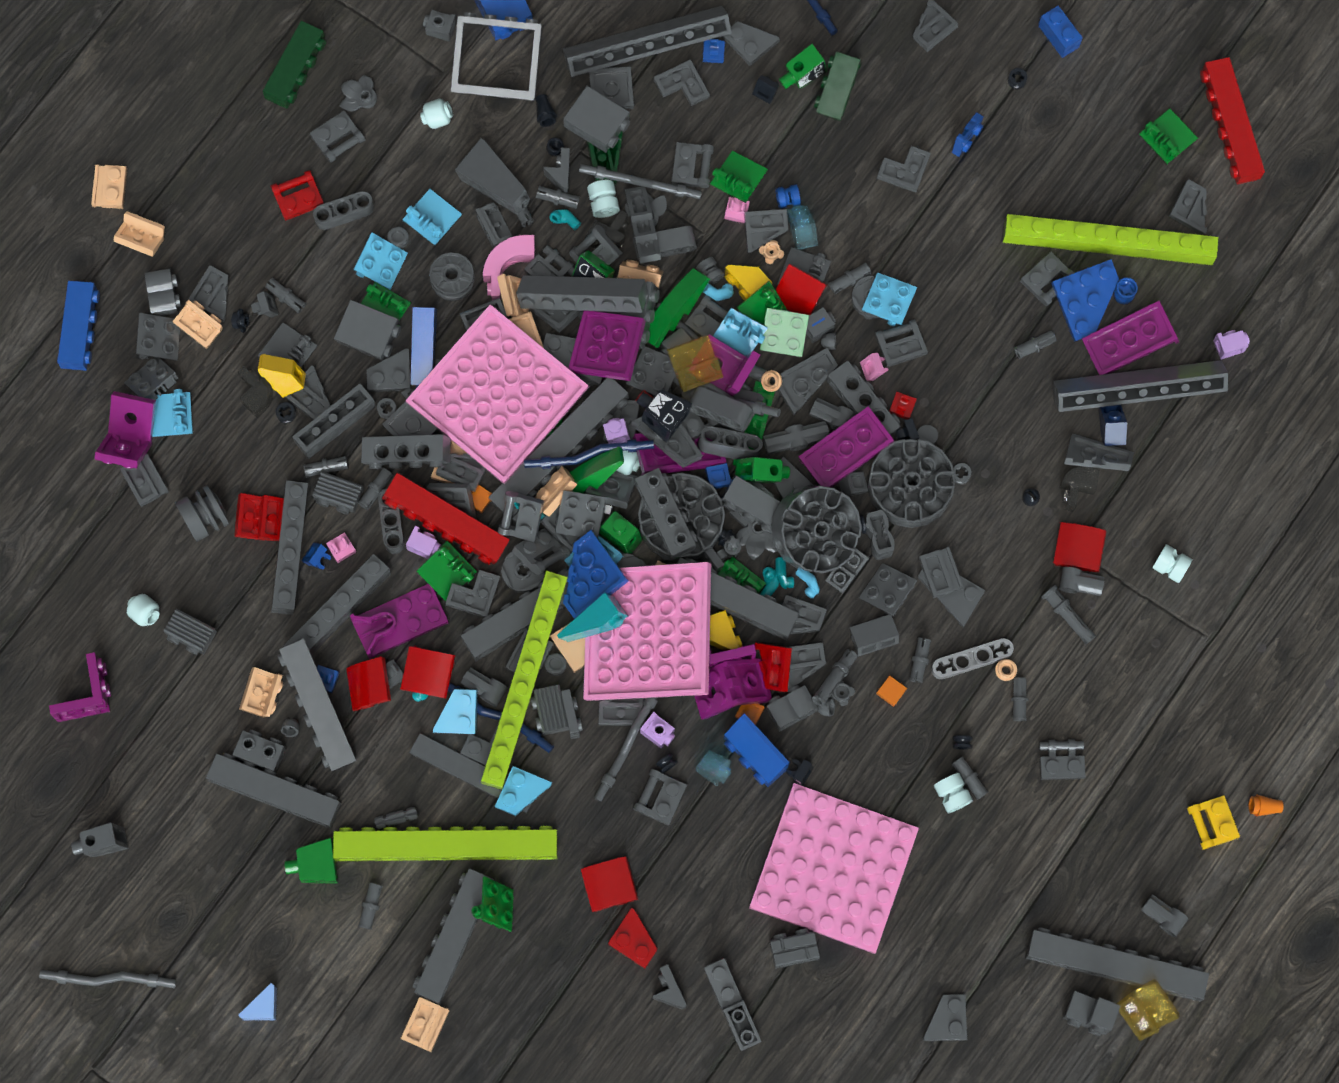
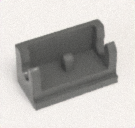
(493, 224)
(874, 635)

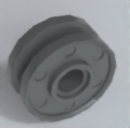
(452, 264)

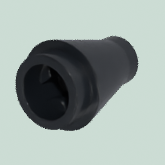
(545, 113)

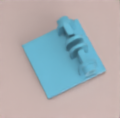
(431, 216)
(380, 261)
(889, 299)
(740, 332)
(173, 414)

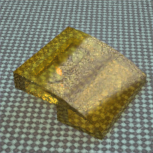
(695, 363)
(1147, 1009)

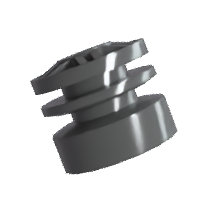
(202, 513)

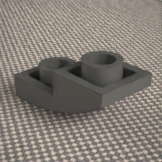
(843, 577)

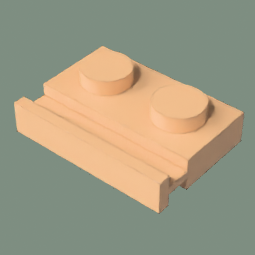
(109, 186)
(508, 288)
(553, 490)
(425, 1024)

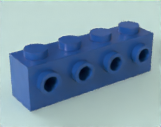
(77, 325)

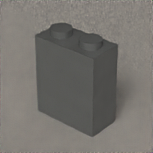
(597, 119)
(367, 330)

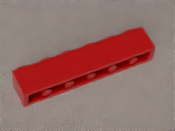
(1232, 121)
(446, 519)

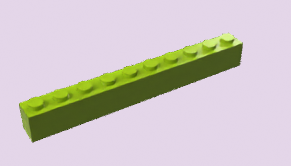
(1110, 239)
(524, 680)
(445, 845)

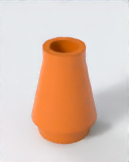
(1263, 805)

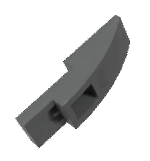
(732, 1004)

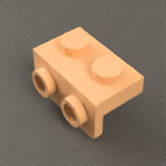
(140, 234)
(631, 270)
(198, 323)
(261, 692)

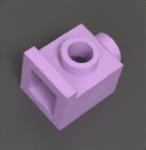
(1231, 343)
(616, 431)
(422, 544)
(651, 724)

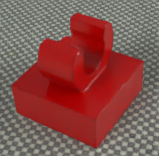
(902, 405)

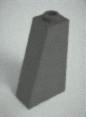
(491, 177)

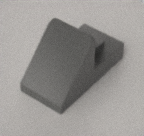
(560, 176)
(672, 995)

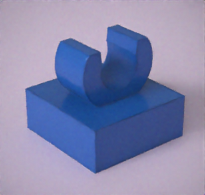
(713, 51)
(718, 475)
(314, 555)
(329, 678)

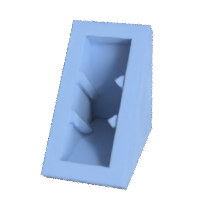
(263, 1006)

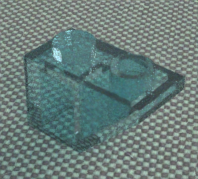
(802, 227)
(714, 768)

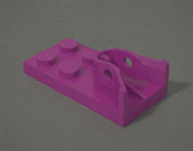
(1130, 339)
(846, 448)
(655, 458)
(399, 621)

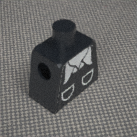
(664, 412)

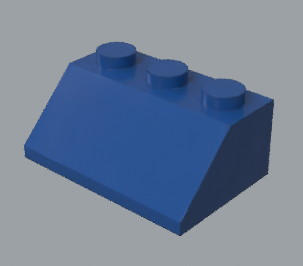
(755, 751)

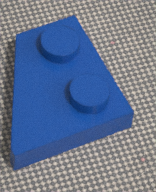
(963, 141)

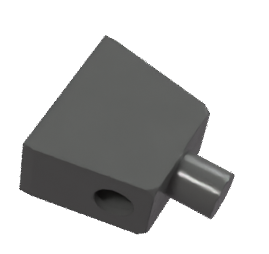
(101, 841)

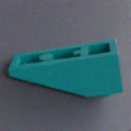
(598, 618)

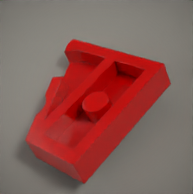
(775, 666)
(633, 940)

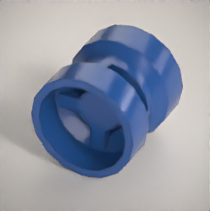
(783, 196)
(1127, 286)

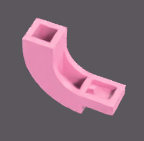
(505, 254)

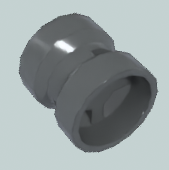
(709, 269)

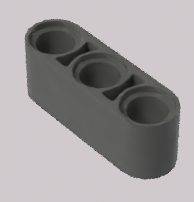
(332, 210)
(674, 241)
(720, 408)
(721, 437)
(390, 532)

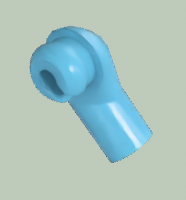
(719, 294)
(810, 579)

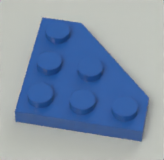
(1086, 297)
(591, 574)

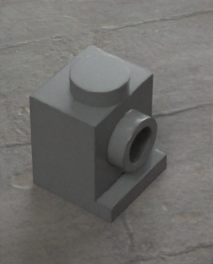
(444, 29)

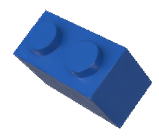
(1060, 31)

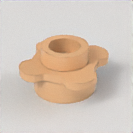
(771, 246)

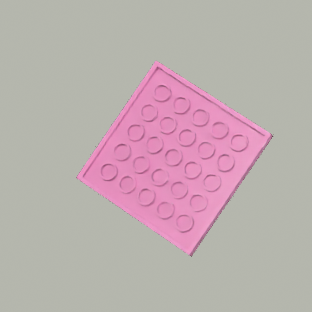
(497, 394)
(662, 640)
(834, 868)

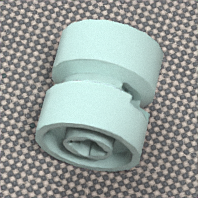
(603, 198)
(1172, 563)
(953, 793)

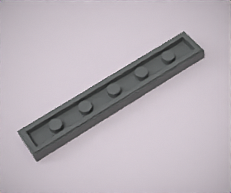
(454, 764)

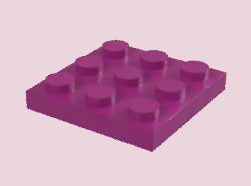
(607, 345)

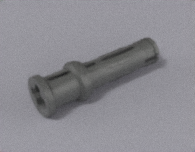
(1062, 607)

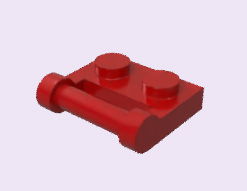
(300, 201)

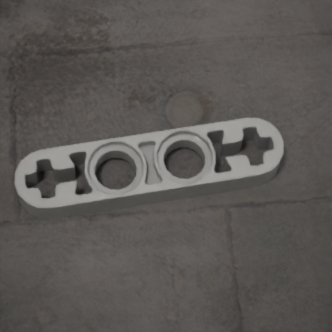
(971, 656)

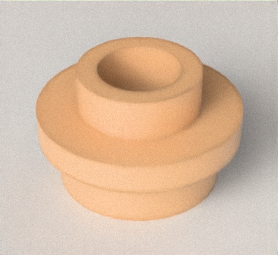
(765, 381)
(1009, 664)

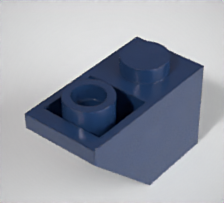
(1113, 425)

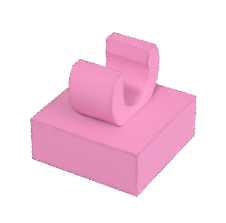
(736, 209)
(873, 367)
(341, 547)

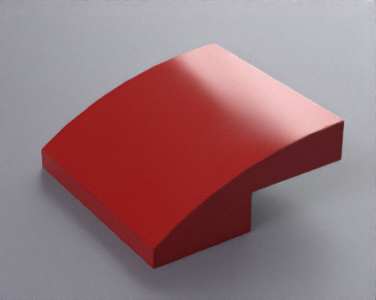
(799, 290)
(258, 517)
(1080, 547)
(427, 672)
(368, 683)
(609, 884)

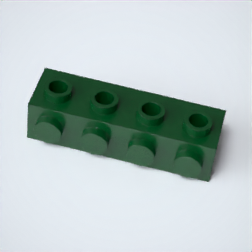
(294, 65)

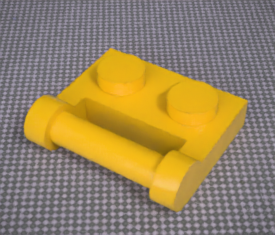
(1219, 819)

